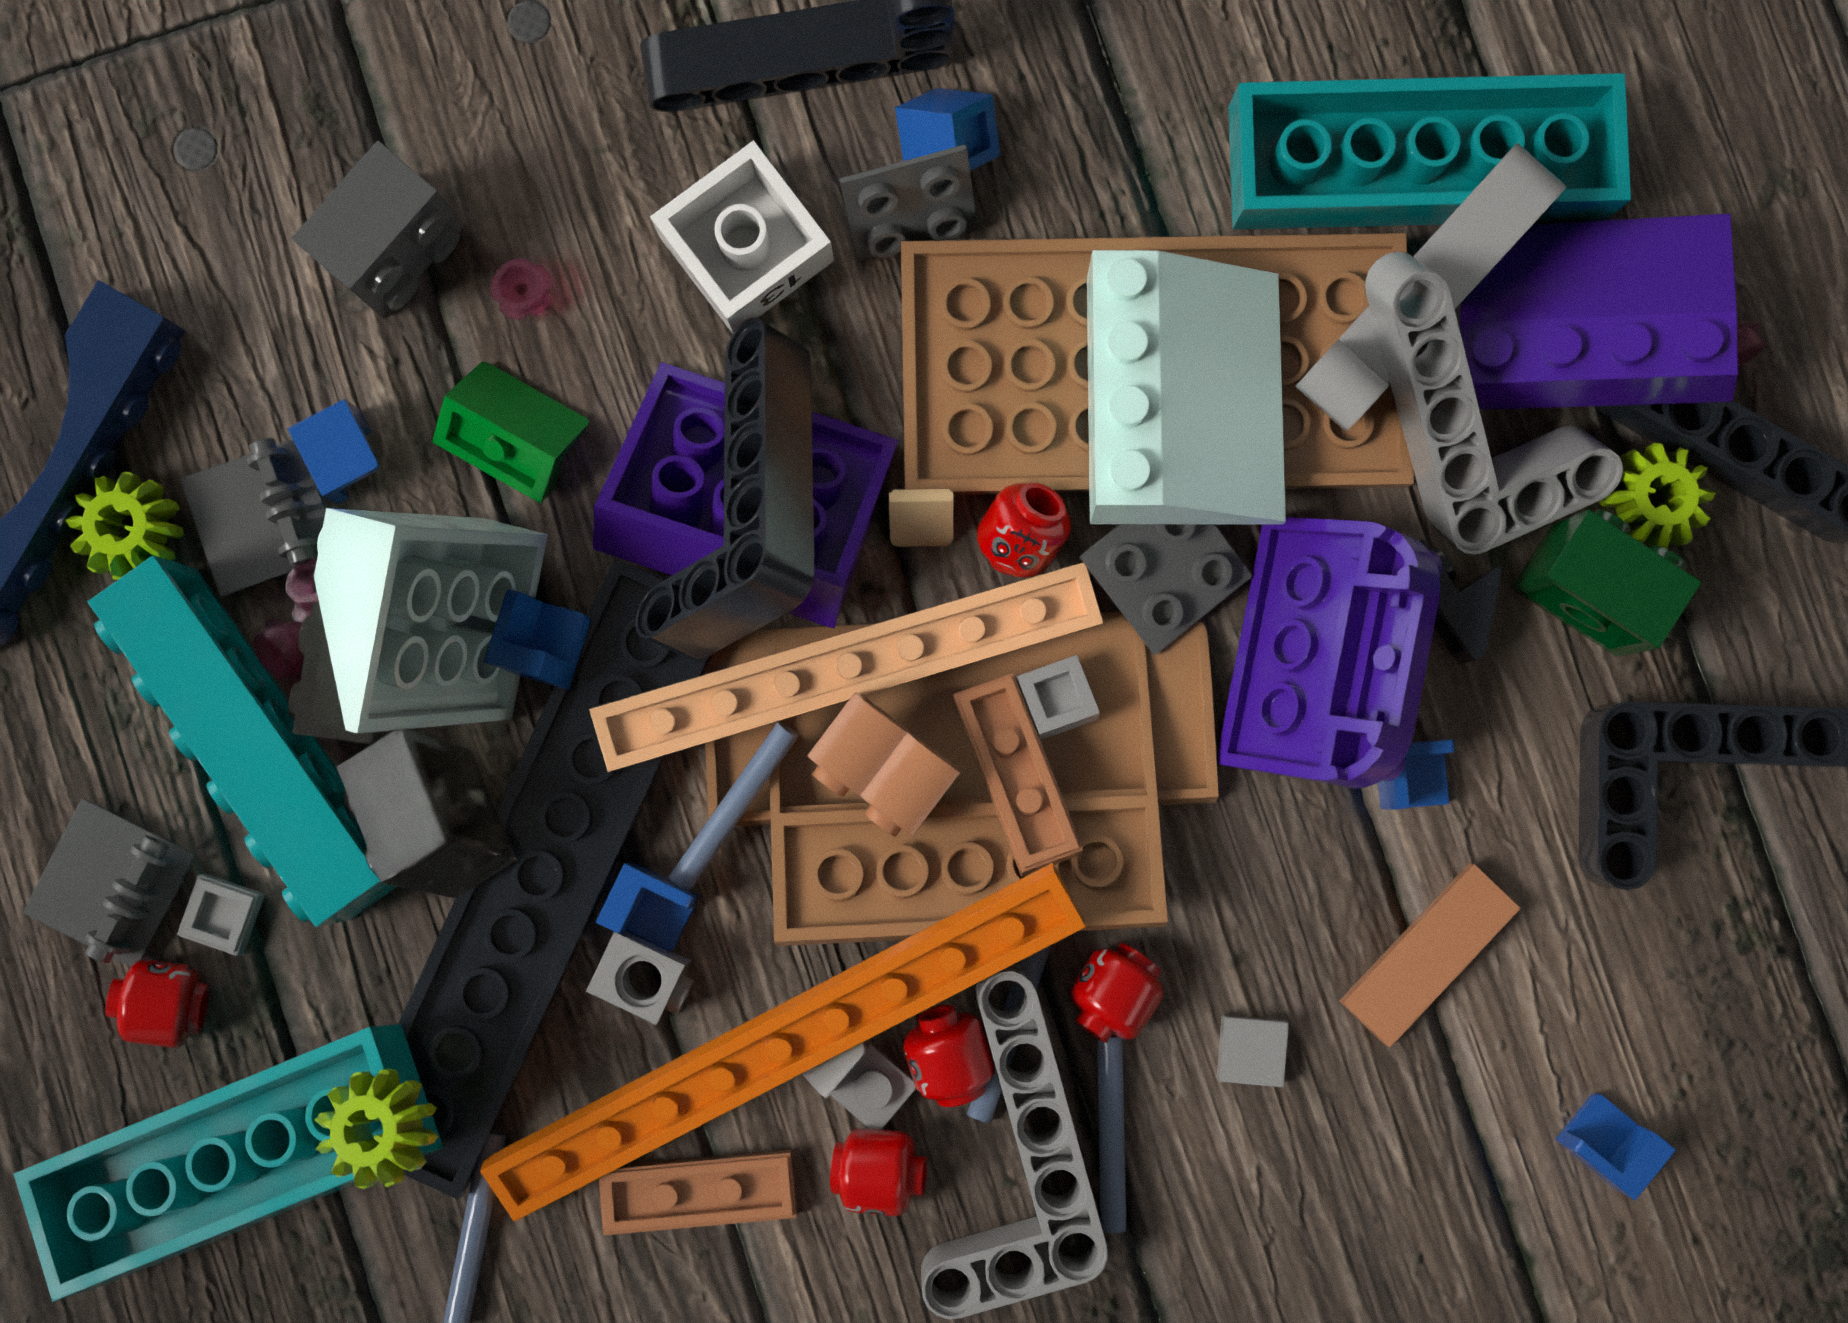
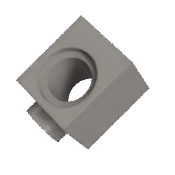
(613, 982)

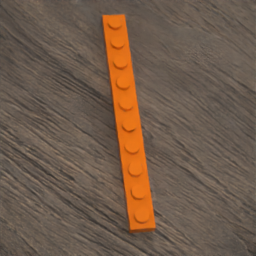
(784, 1042)

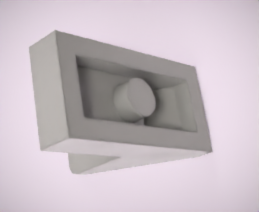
(863, 1083)

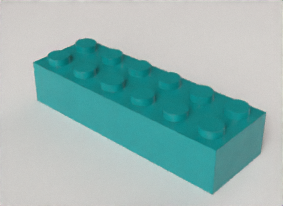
(1420, 147)
(242, 734)
(200, 1167)

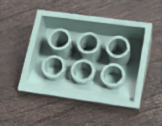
(1183, 391)
(414, 612)

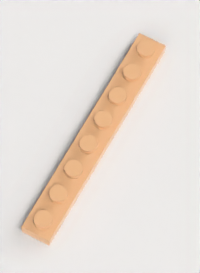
(845, 664)

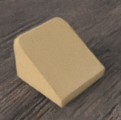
(921, 517)

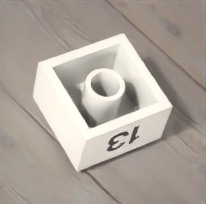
(743, 237)

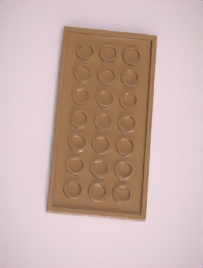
(1004, 358)

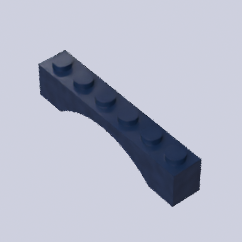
(113, 363)

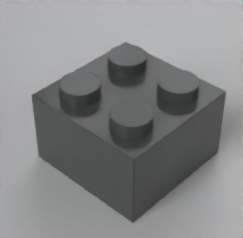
(380, 230)

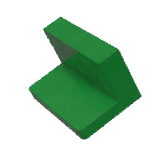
(508, 430)

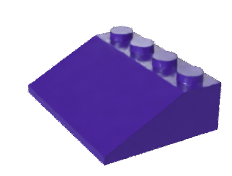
(1607, 316)
(668, 488)

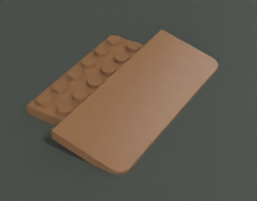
(854, 882)

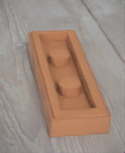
(1017, 774)
(1429, 954)
(698, 1192)

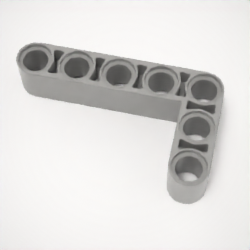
(1461, 253)
(1500, 493)
(1040, 1155)

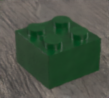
(1607, 583)

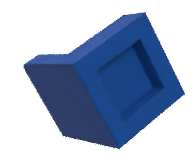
(948, 120)
(335, 448)
(537, 640)
(1422, 779)
(648, 906)
(1615, 1146)

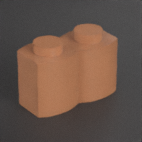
(883, 765)

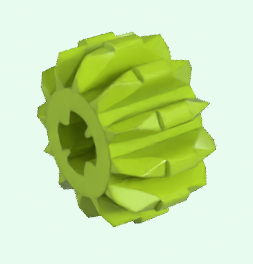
(1677, 513)
(104, 518)
(382, 1155)

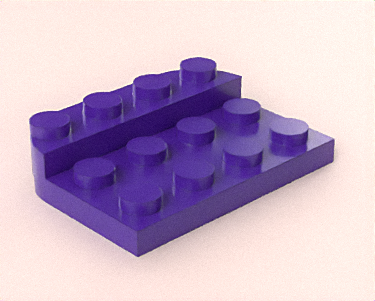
(1331, 652)

